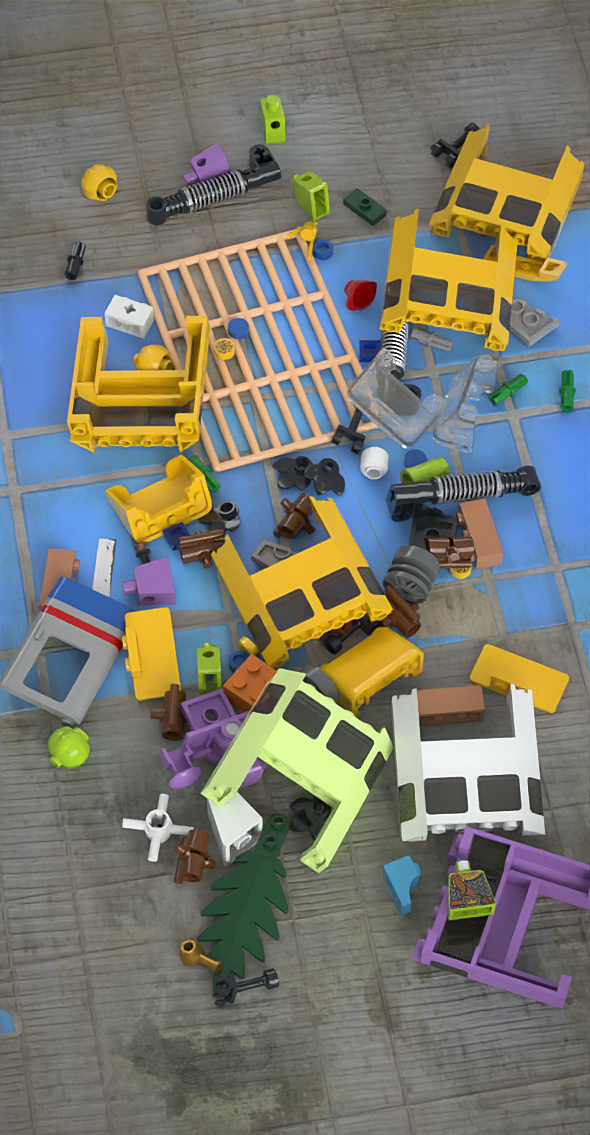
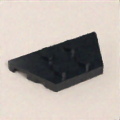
(429, 524)

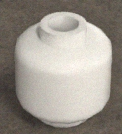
(374, 462)

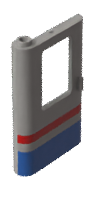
(84, 621)

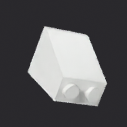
(234, 827)

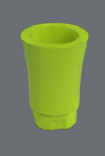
(424, 471)

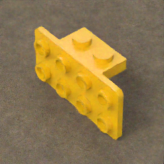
(151, 652)
(499, 669)

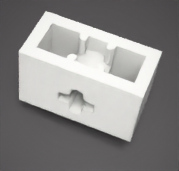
(129, 316)

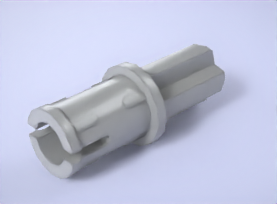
(431, 339)

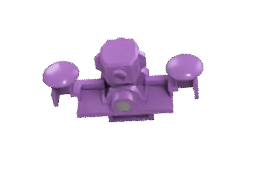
(206, 740)

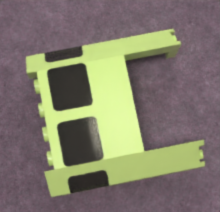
(313, 746)

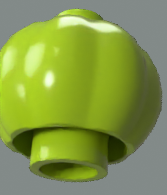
(68, 747)

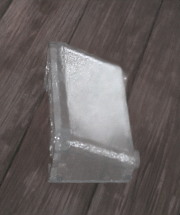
(391, 403)
(457, 422)

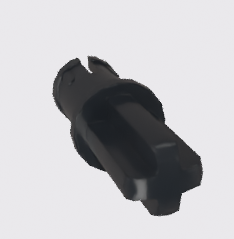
(75, 260)

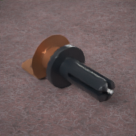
(142, 551)

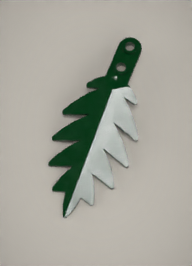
(247, 903)

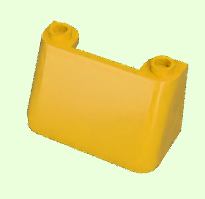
(163, 504)
(372, 667)

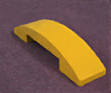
(533, 269)

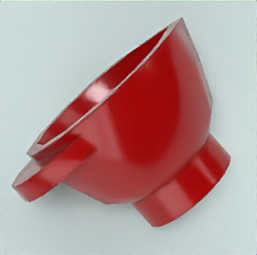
(360, 294)

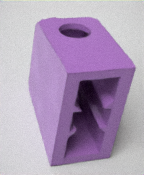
(207, 165)
(152, 583)

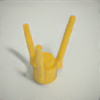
(308, 233)

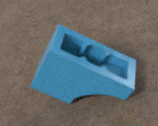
(400, 879)

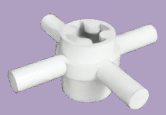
(153, 832)

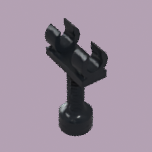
(451, 150)
(350, 433)
(333, 643)
(269, 979)

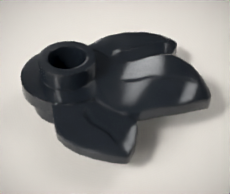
(291, 473)
(324, 478)
(223, 517)
(306, 816)

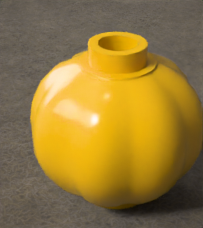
(99, 179)
(153, 358)

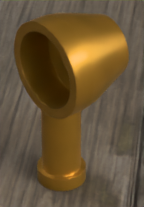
(197, 956)

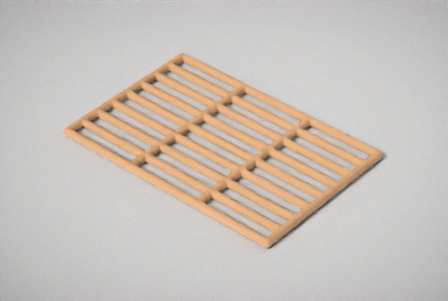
(271, 378)

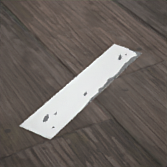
(104, 566)

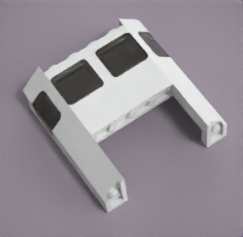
(467, 780)

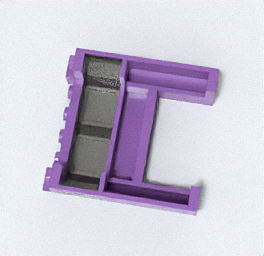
(490, 944)

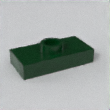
(364, 206)

